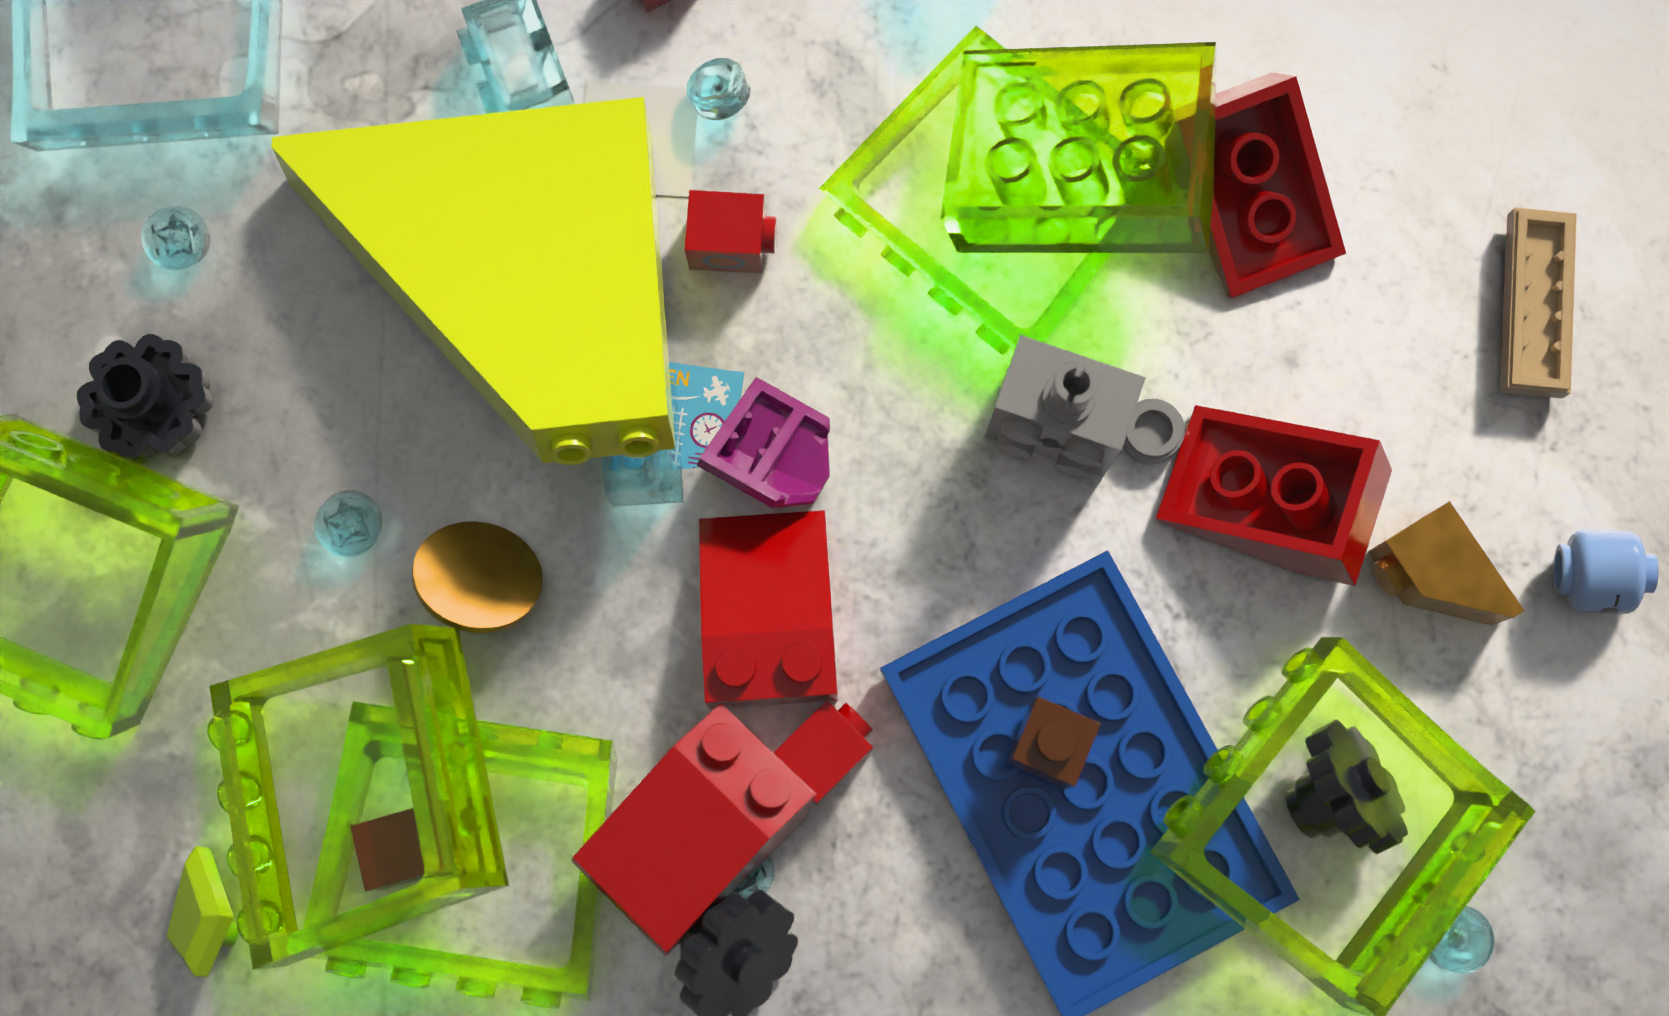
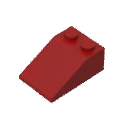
(1268, 187)
(1278, 492)
(766, 610)
(694, 828)

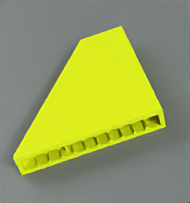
(519, 256)

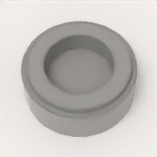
(1154, 432)

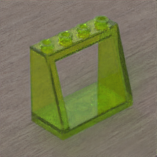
(192, 535)

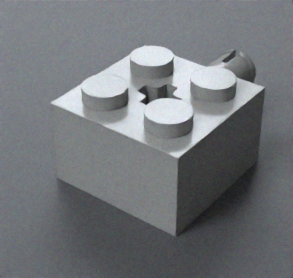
(1064, 408)

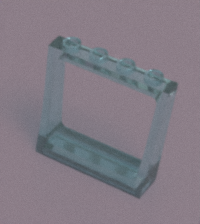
(44, 129)

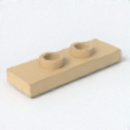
(1538, 303)

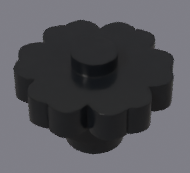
(144, 398)
(1347, 791)
(736, 955)

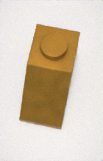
(1443, 570)

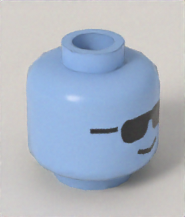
(1604, 571)

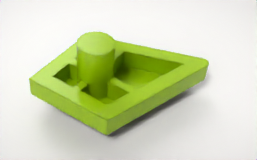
(201, 914)

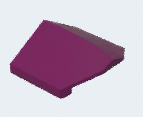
(771, 448)

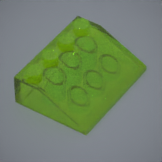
(1083, 150)

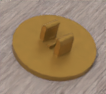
(477, 577)

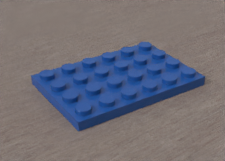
(1079, 858)

